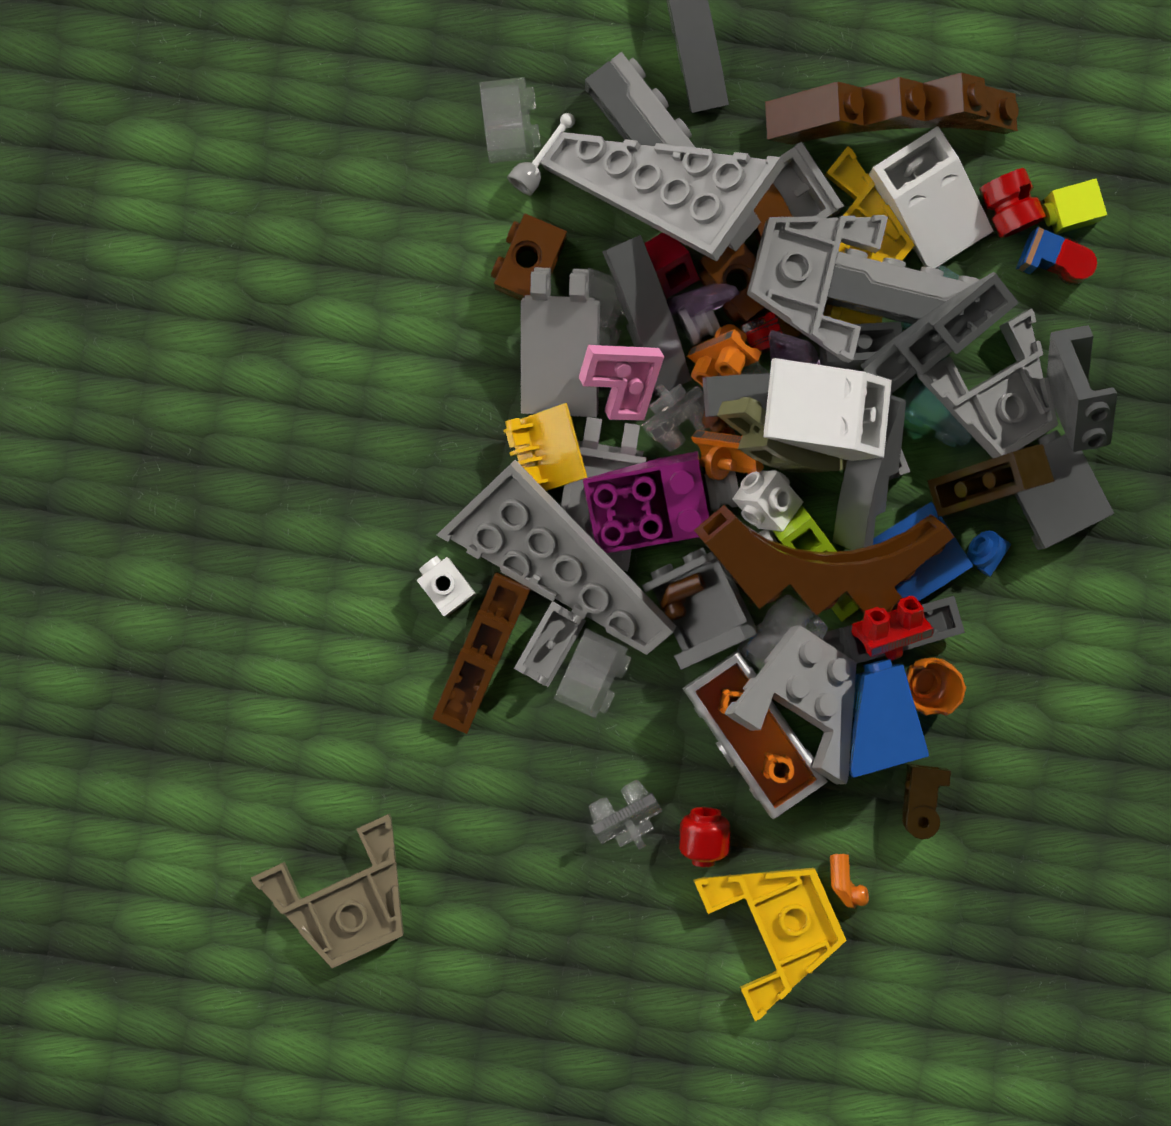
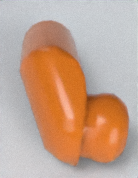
(843, 886)

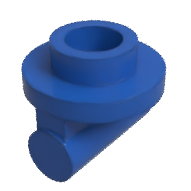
(987, 551)

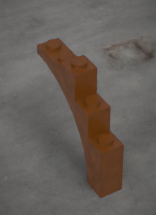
(897, 103)
(821, 577)

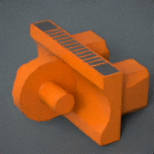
(723, 354)
(722, 455)

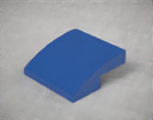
(937, 569)

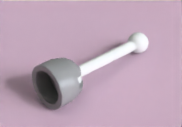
(527, 175)

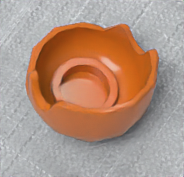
(935, 686)

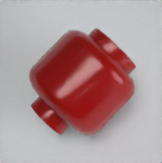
(704, 836)

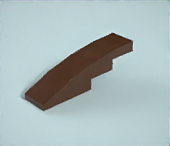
(481, 653)

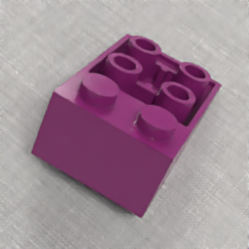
(647, 503)

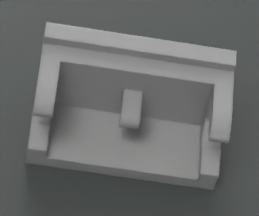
(805, 186)
(550, 644)

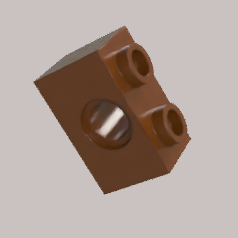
(528, 235)
(732, 262)

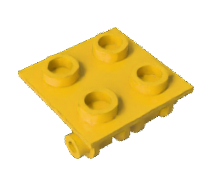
(547, 447)

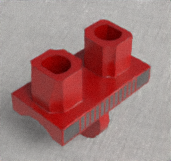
(892, 630)

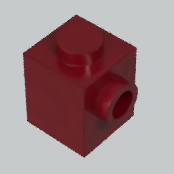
(671, 264)

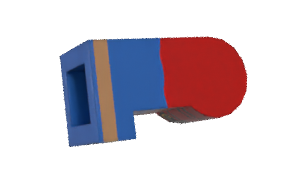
(1058, 255)

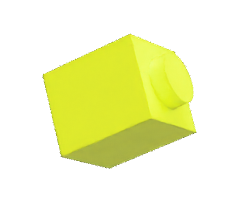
(1074, 206)

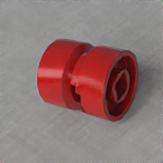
(1012, 203)

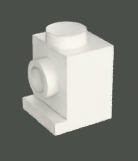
(458, 592)

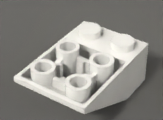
(932, 198)
(827, 409)

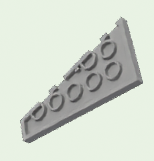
(673, 188)
(547, 551)

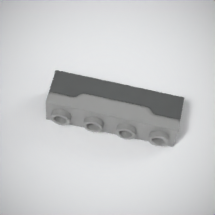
(633, 106)
(889, 287)

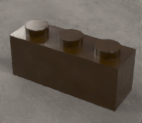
(991, 480)

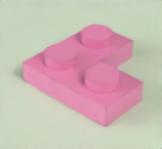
(628, 372)

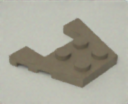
(351, 913)

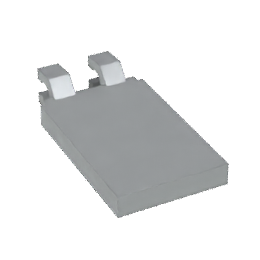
(555, 344)
(600, 460)

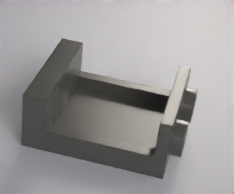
(1084, 413)
(1069, 502)
(713, 616)

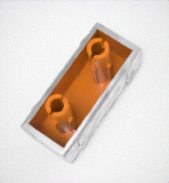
(767, 758)

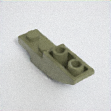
(749, 419)

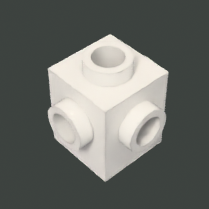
(767, 500)

